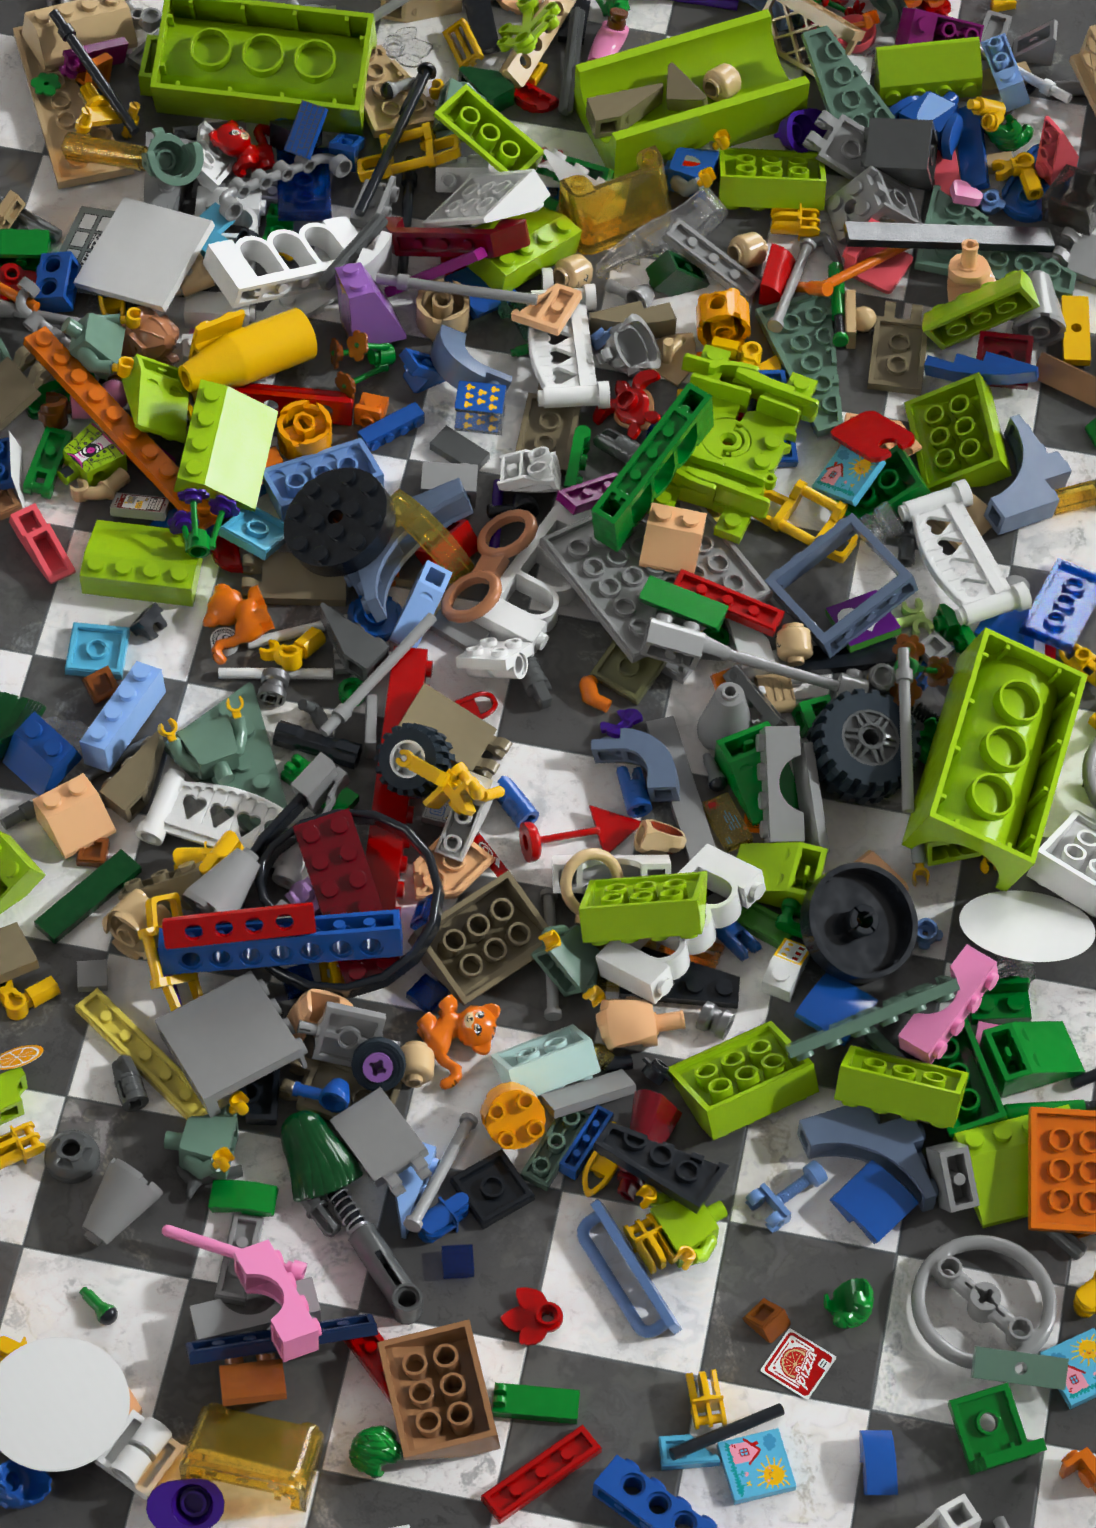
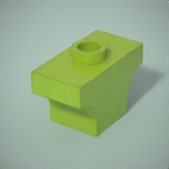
(12, 1085)

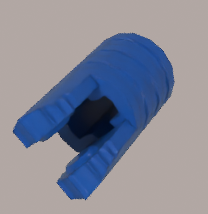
(634, 792)
(516, 803)
(738, 940)

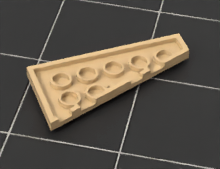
(384, 113)

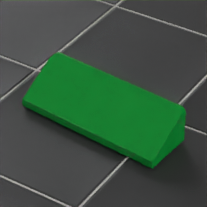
(683, 603)

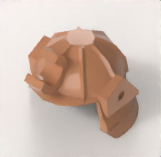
(153, 338)

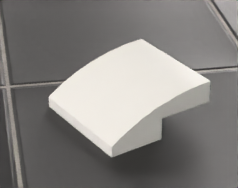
(380, 258)

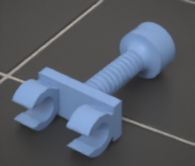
(813, 1175)

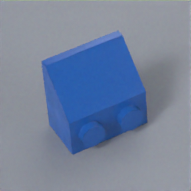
(40, 755)

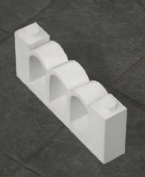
(240, 284)
(212, 305)
(509, 621)
(653, 976)

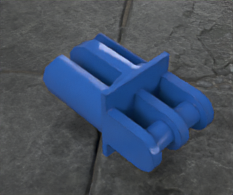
(444, 1217)

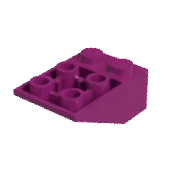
(926, 26)

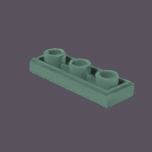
(545, 1160)
(1036, 1371)

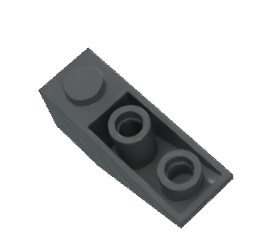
(355, 647)

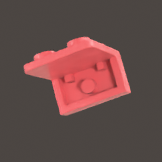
(882, 276)

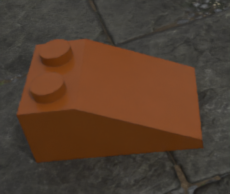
(252, 1380)

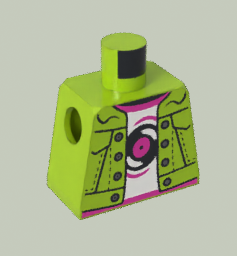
(91, 457)

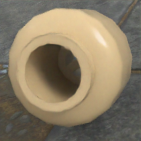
(721, 82)
(748, 249)
(573, 271)
(794, 643)
(419, 1063)

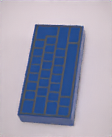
(306, 129)

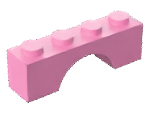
(928, 1034)
(263, 1272)

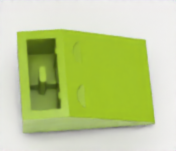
(157, 398)
(786, 868)
(17, 872)

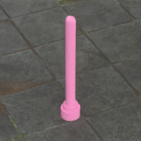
(297, 1267)

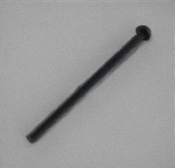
(426, 72)

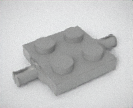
(342, 1031)

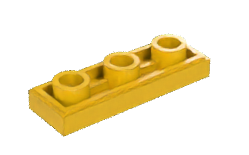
(1076, 340)

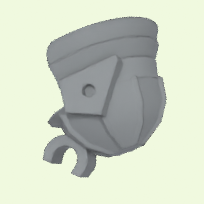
(631, 347)

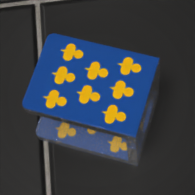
(480, 407)

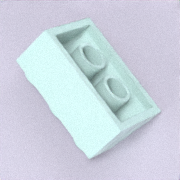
(549, 1061)

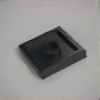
(493, 1188)

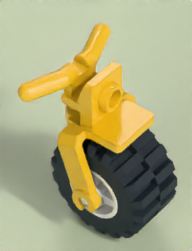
(418, 765)

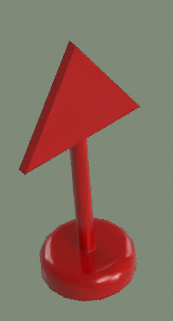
(609, 826)

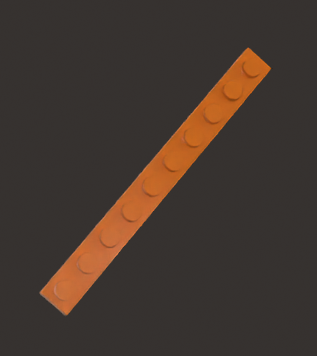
(112, 419)

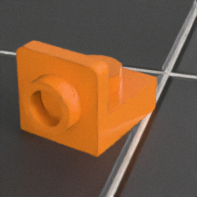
(103, 63)
(370, 409)
(1083, 1462)

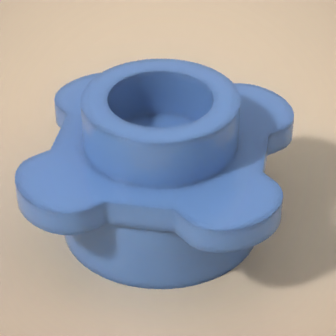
(991, 202)
(599, 338)
(930, 927)

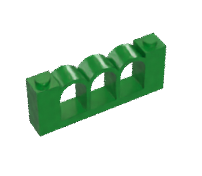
(652, 466)

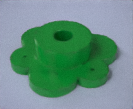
(46, 84)

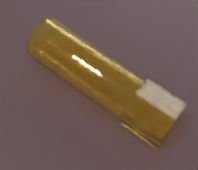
(90, 149)

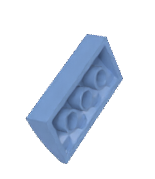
(288, 478)

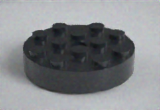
(339, 522)
(886, 918)

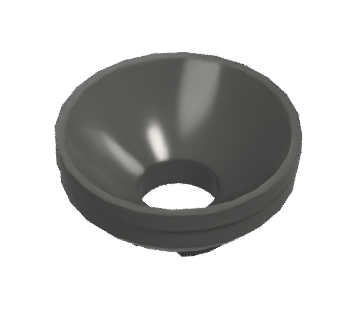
(72, 1168)

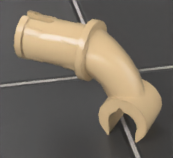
(104, 489)

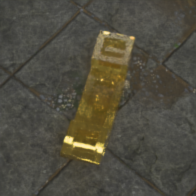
(431, 535)

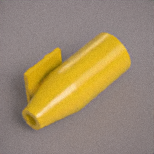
(241, 355)

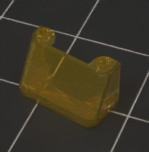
(617, 206)
(254, 1453)

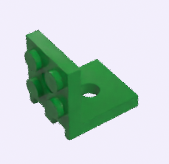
(1002, 1445)

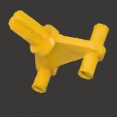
(99, 112)

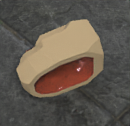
(658, 838)

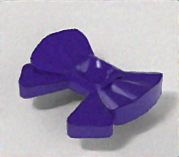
(628, 718)

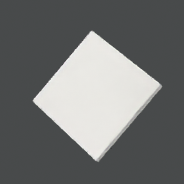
(144, 254)

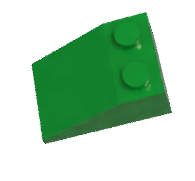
(895, 483)

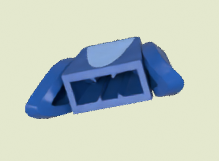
(941, 110)

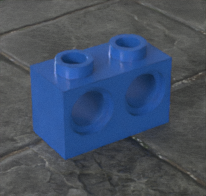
(55, 279)

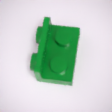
(1005, 1002)

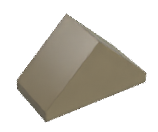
(682, 92)

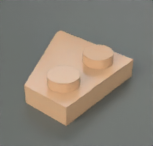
(551, 311)

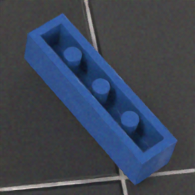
(392, 426)
(581, 1148)

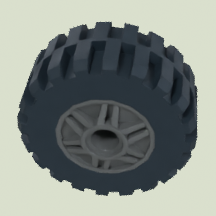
(860, 746)

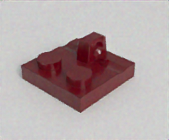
(1007, 345)

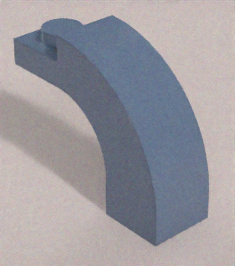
(456, 364)
(647, 752)

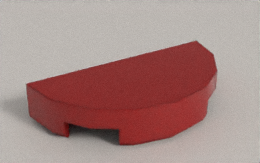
(535, 99)
(227, 556)

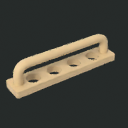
(512, 67)

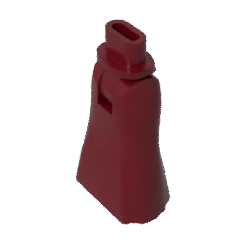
(654, 1117)

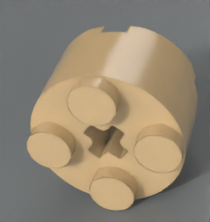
(441, 309)
(127, 919)

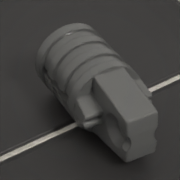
(537, 684)
(129, 1084)

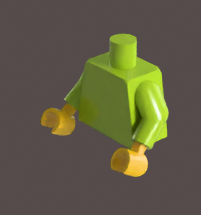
(687, 1233)

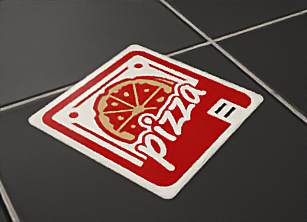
(798, 1364)

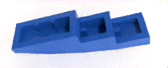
(993, 368)

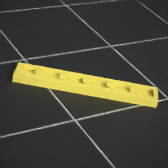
(146, 1055)

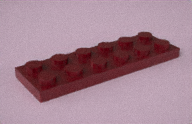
(341, 878)

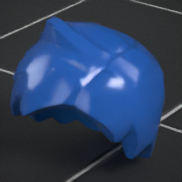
(22, 1486)

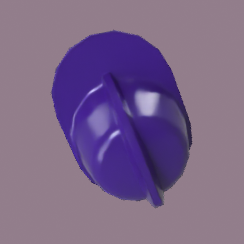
(796, 127)
(185, 1504)

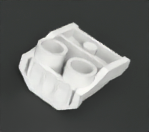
(530, 471)

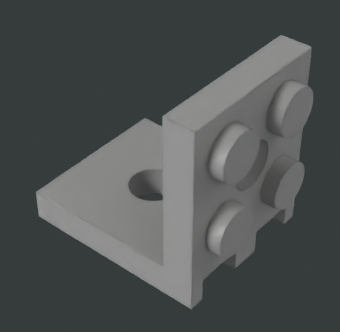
(874, 197)

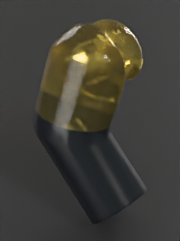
(609, 1062)

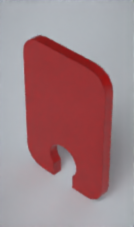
(868, 432)

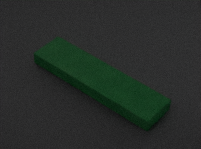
(87, 896)

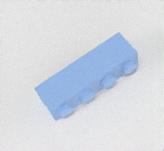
(122, 716)

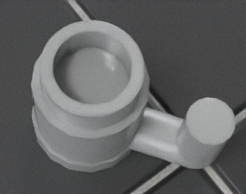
(881, 677)

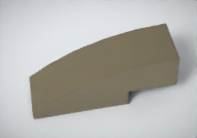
(658, 318)

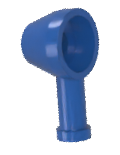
(333, 1097)

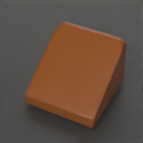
(767, 1320)

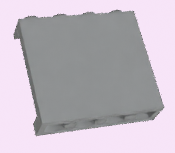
(229, 1039)

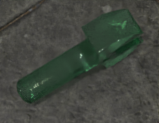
(505, 311)

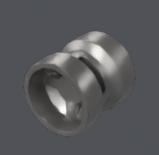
(273, 687)
(715, 1020)

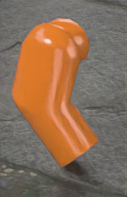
(590, 694)

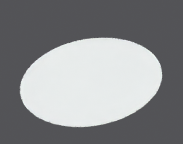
(1027, 926)
(60, 1404)

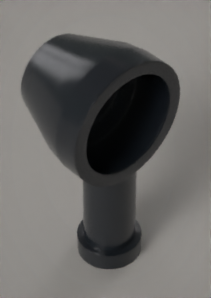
(520, 500)

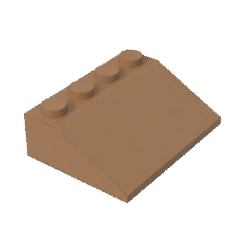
(439, 1393)

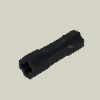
(297, 738)

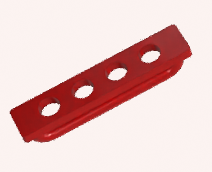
(284, 395)
(302, 924)

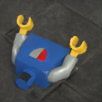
(695, 168)

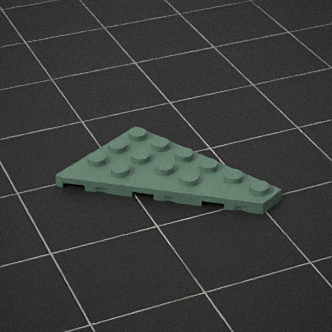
(944, 211)

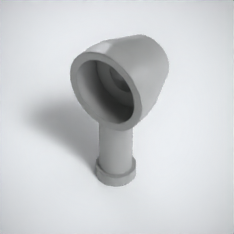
(641, 292)

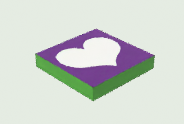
(880, 631)

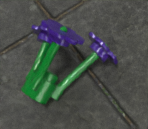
(198, 542)

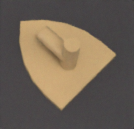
(672, 352)

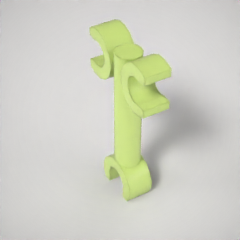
(915, 618)

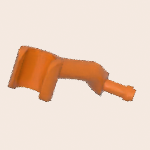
(870, 19)

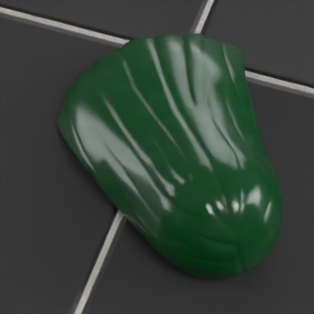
(13, 713)
(316, 1157)

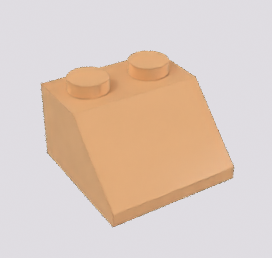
(672, 538)
(73, 815)

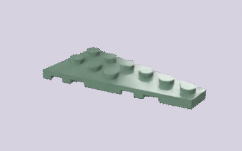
(808, 349)

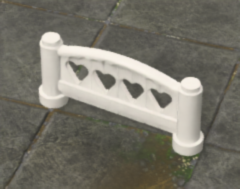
(583, 387)
(949, 506)
(169, 817)

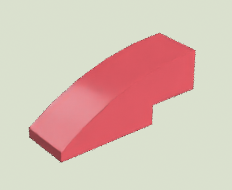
(41, 543)

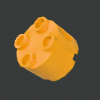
(723, 316)
(303, 429)
(513, 1115)

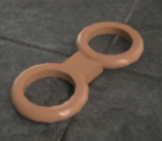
(490, 566)

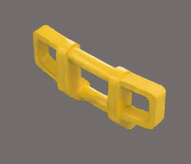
(431, 159)
(789, 505)
(147, 936)

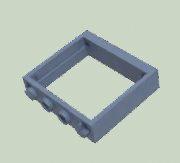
(862, 616)

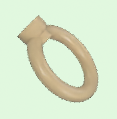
(571, 866)

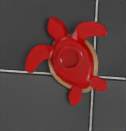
(632, 406)

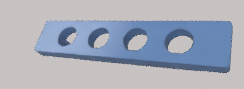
(667, 1319)

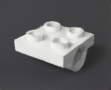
(496, 658)
(141, 1454)

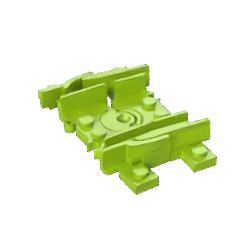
(736, 475)

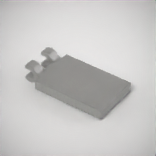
(840, 145)
(1081, 256)
(381, 1140)

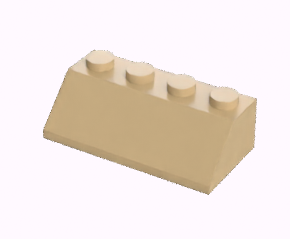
(91, 20)

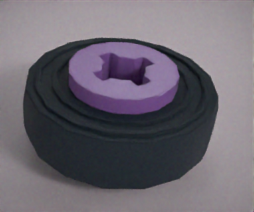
(381, 1053)

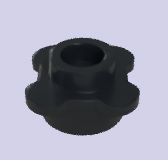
(656, 1071)

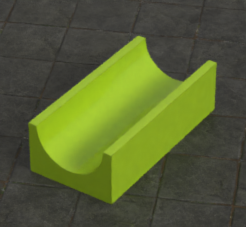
(262, 61)
(750, 114)
(997, 754)

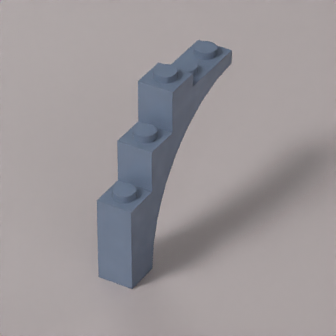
(448, 505)

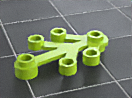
(526, 39)

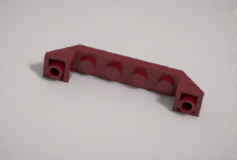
(453, 242)

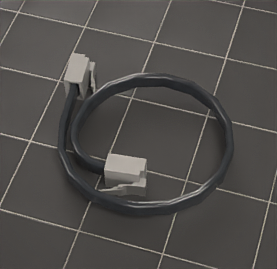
(313, 787)

